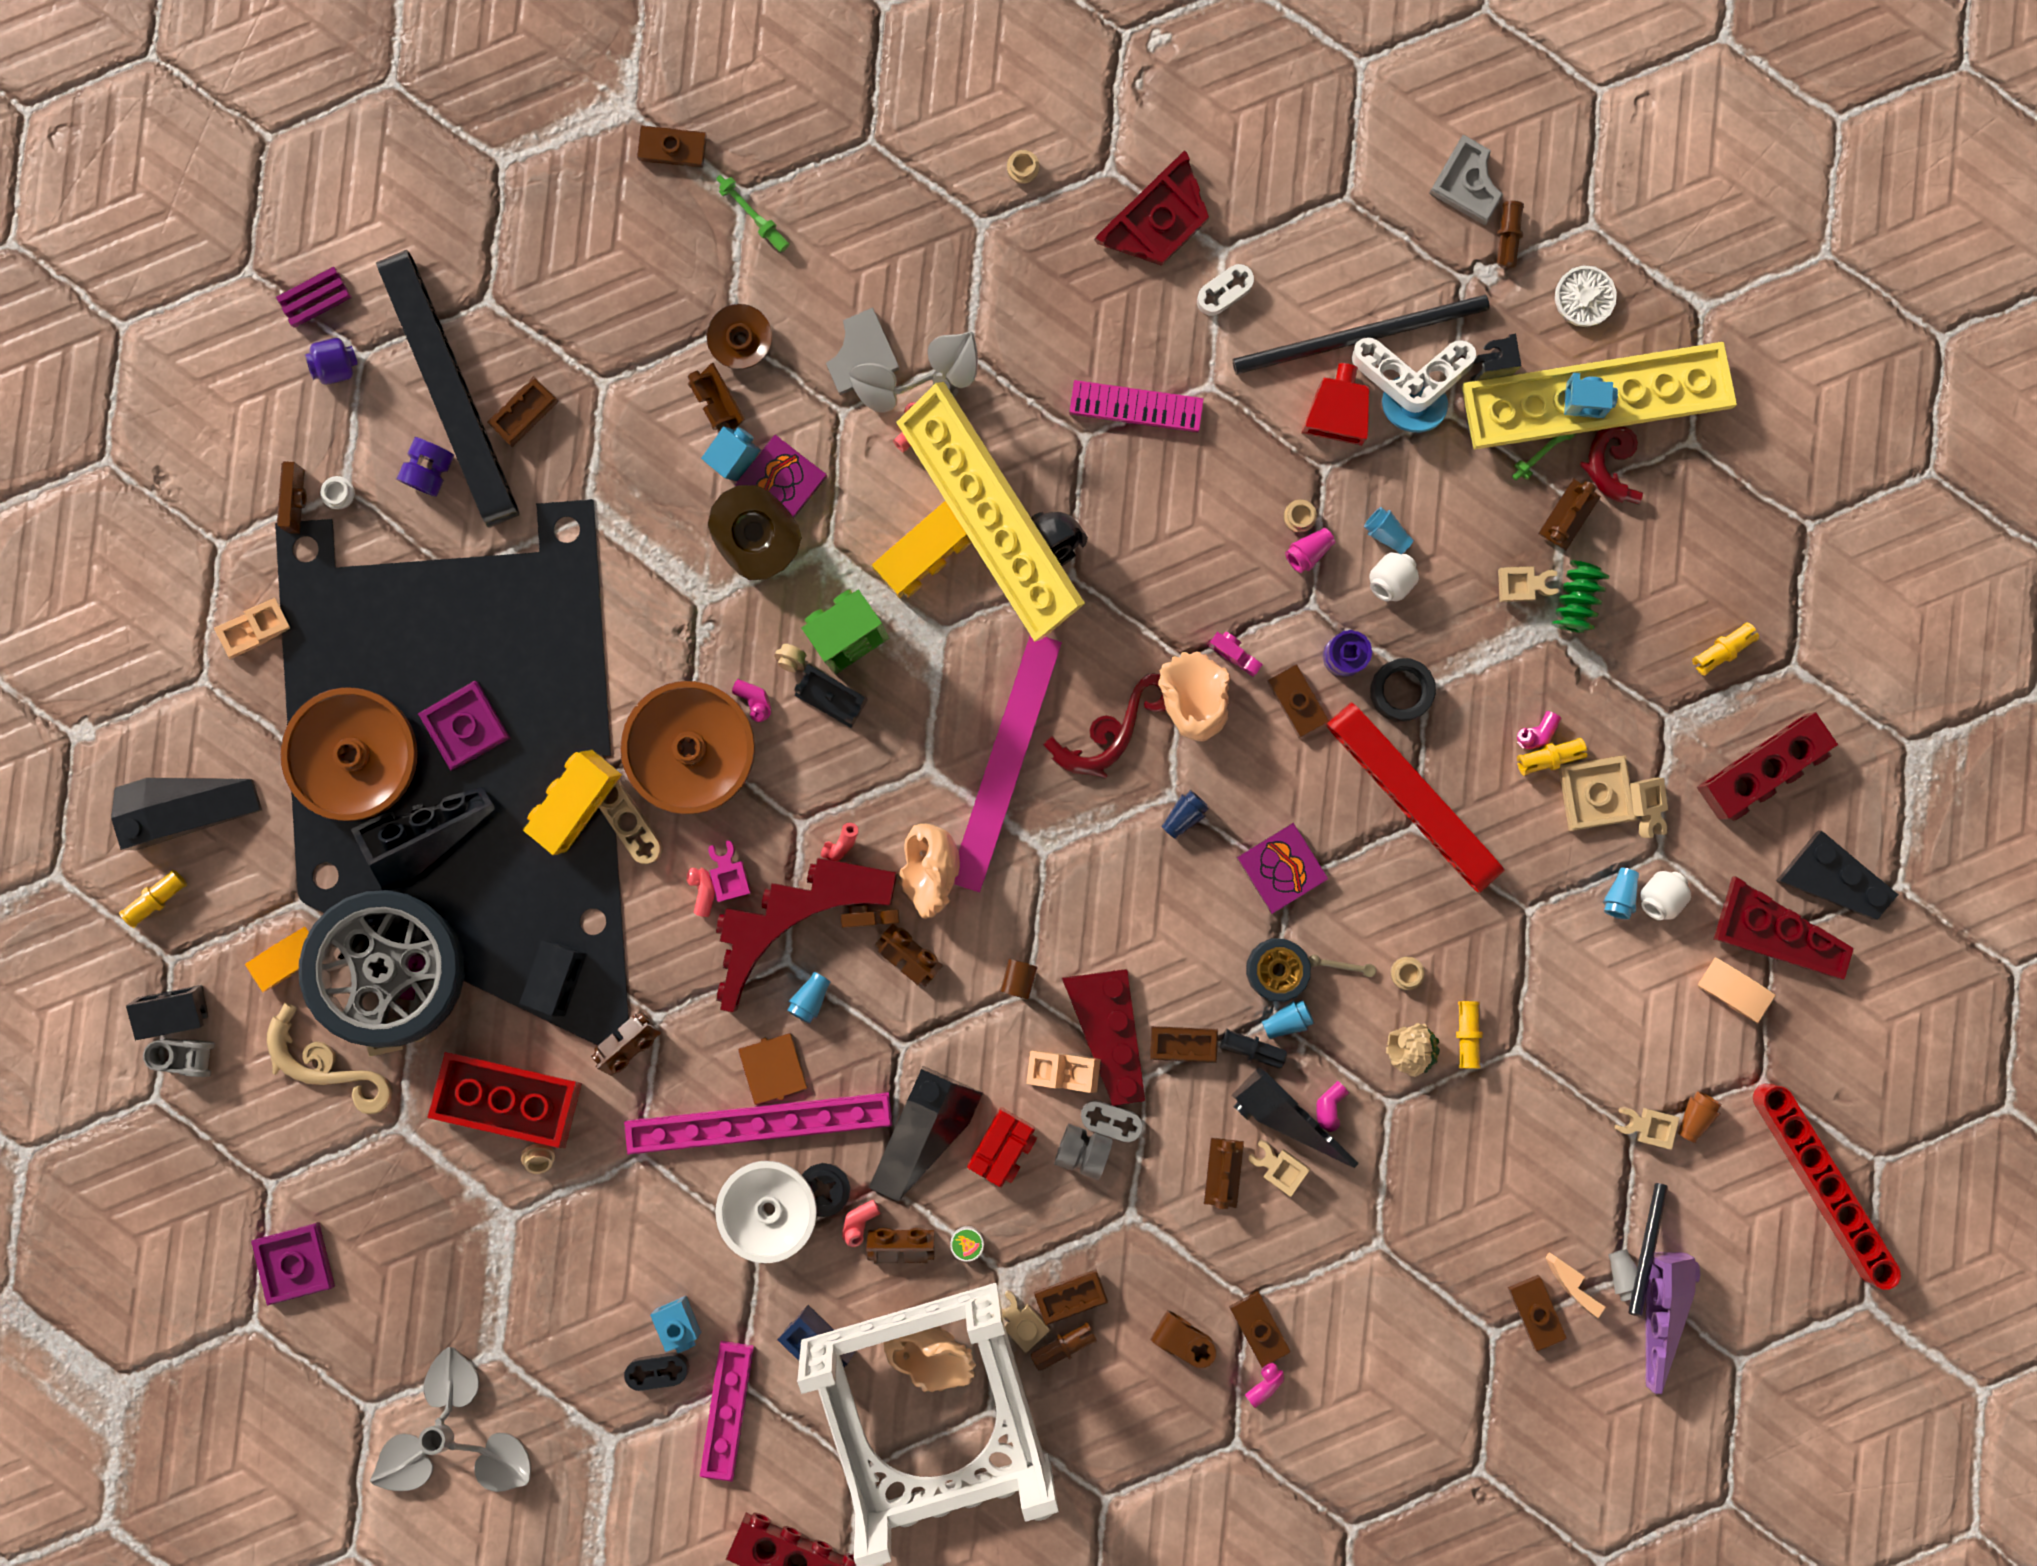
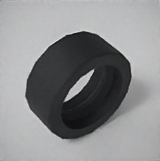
(1425, 678)

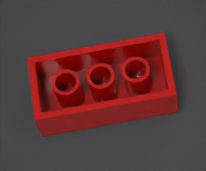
(504, 1100)

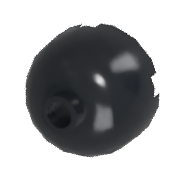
(1060, 533)

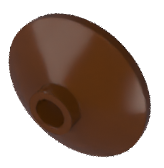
(735, 321)

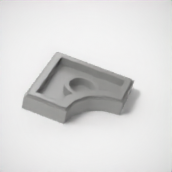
(1466, 181)
(862, 344)

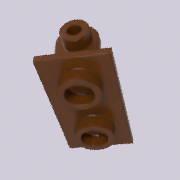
(721, 405)
(1570, 513)
(898, 944)
(615, 1055)
(1223, 1173)
(886, 1243)

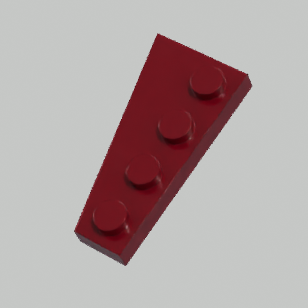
(1767, 928)
(1108, 1023)

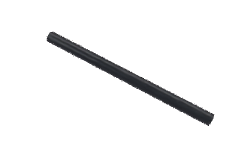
(1353, 335)

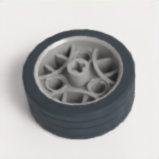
(339, 929)

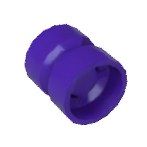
(420, 477)
(1347, 653)

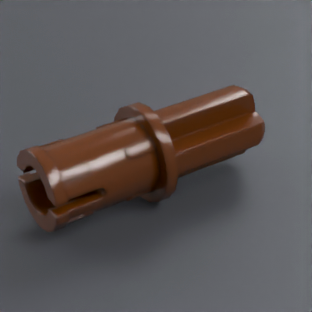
(1510, 234)
(1062, 1347)

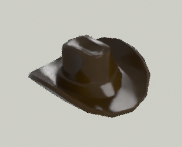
(754, 532)

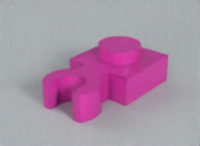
(1228, 647)
(729, 877)

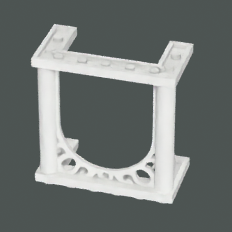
(874, 1514)

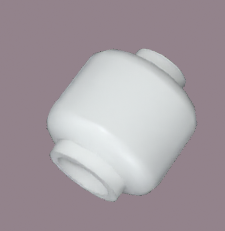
(1393, 577)
(1665, 895)

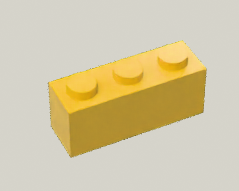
(922, 551)
(571, 801)

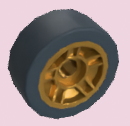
(1295, 971)

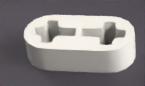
(1228, 297)

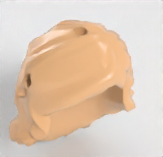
(1195, 695)
(930, 876)
(931, 1359)

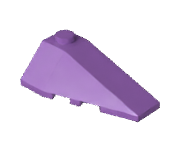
(1667, 1308)

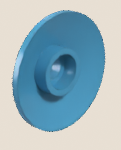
(1418, 421)

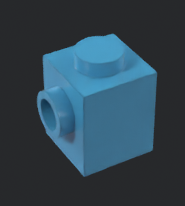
(731, 453)
(676, 1325)

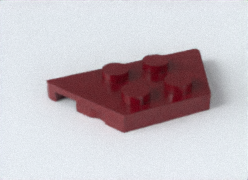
(1159, 217)

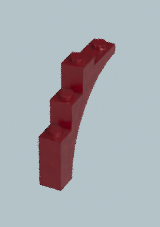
(785, 905)

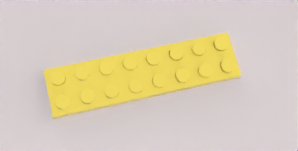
(1648, 390)
(990, 512)

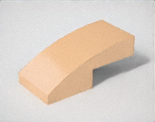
(252, 629)
(1736, 990)
(1063, 1071)
(1570, 1281)

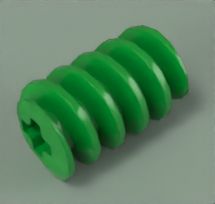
(1580, 597)

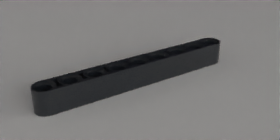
(448, 388)

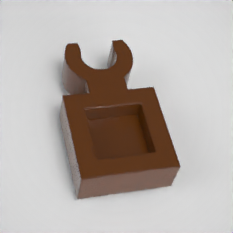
(861, 917)

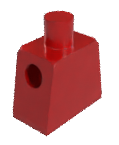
(1340, 408)

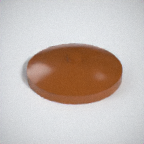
(687, 747)
(348, 754)

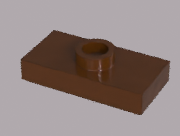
(672, 146)
(522, 411)
(291, 497)
(1297, 701)
(1183, 1044)
(1070, 1297)
(1537, 1313)
(1260, 1329)

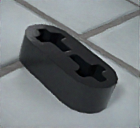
(658, 1379)

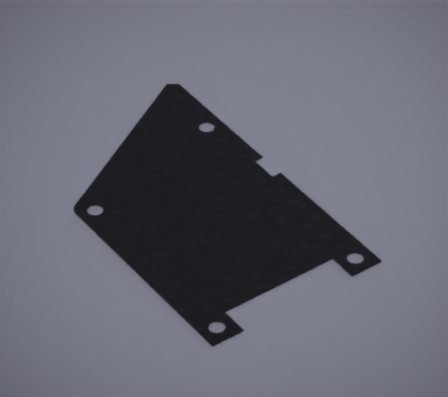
(537, 649)

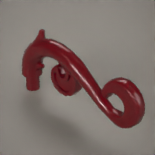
(1596, 467)
(1095, 765)

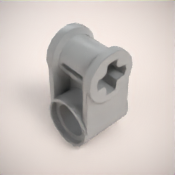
(185, 1056)

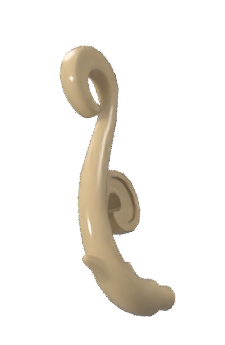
(281, 1059)

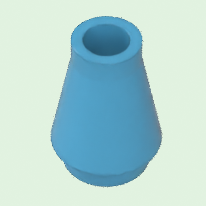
(1387, 529)
(1622, 896)
(809, 998)
(1289, 1020)

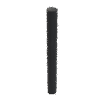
(1648, 1249)

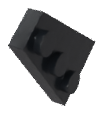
(1836, 876)

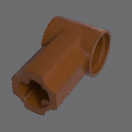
(1018, 979)

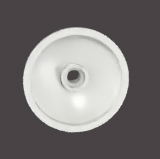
(753, 1231)

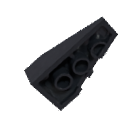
(169, 808)
(1275, 1108)
(927, 1126)

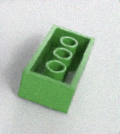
(845, 631)

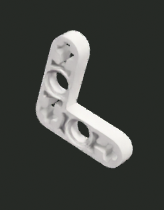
(1410, 381)

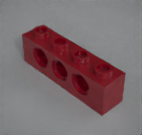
(1815, 745)
(788, 1541)

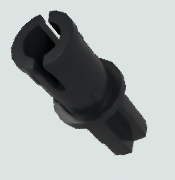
(1253, 1049)

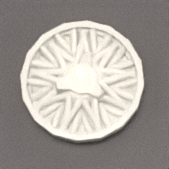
(1585, 296)

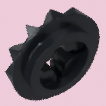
(839, 1192)

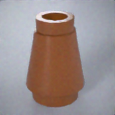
(1698, 1116)

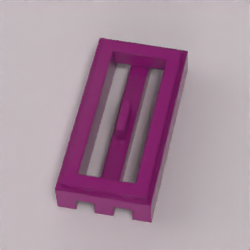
(307, 286)

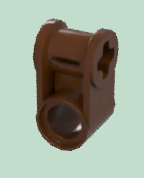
(1179, 1337)

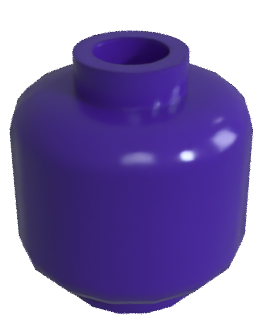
(331, 361)

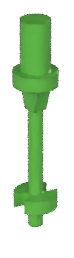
(767, 228)
(1523, 468)

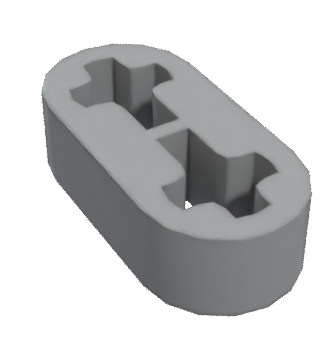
(1110, 1129)

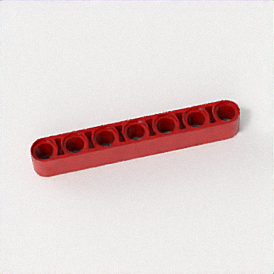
(1415, 797)
(1839, 1195)

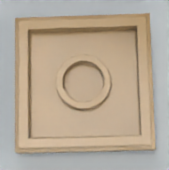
(1596, 793)

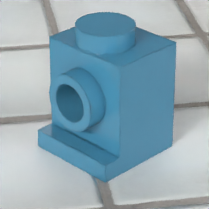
(1589, 397)

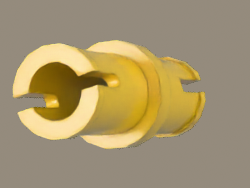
(1725, 648)
(1551, 756)
(153, 898)
(1469, 1034)

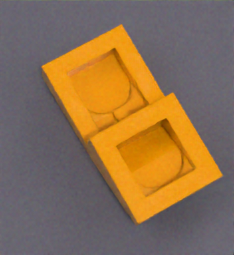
(278, 961)

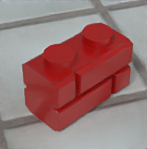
(1002, 1147)

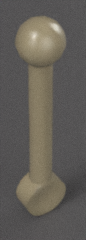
(1368, 969)

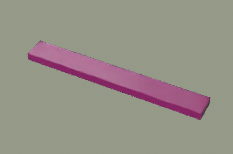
(1005, 761)
(758, 1123)

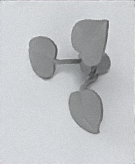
(951, 357)
(404, 1459)

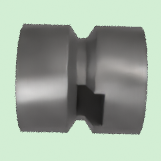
(1083, 1151)

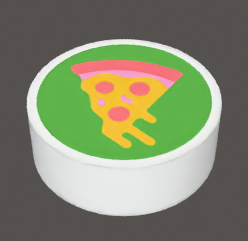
(967, 1243)

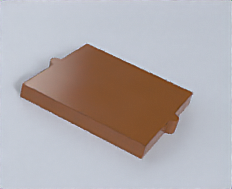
(772, 1068)

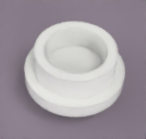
(337, 492)

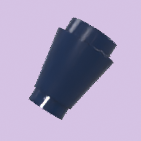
(1185, 814)

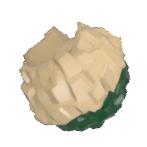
(1413, 1049)

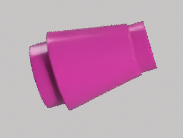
(1309, 550)

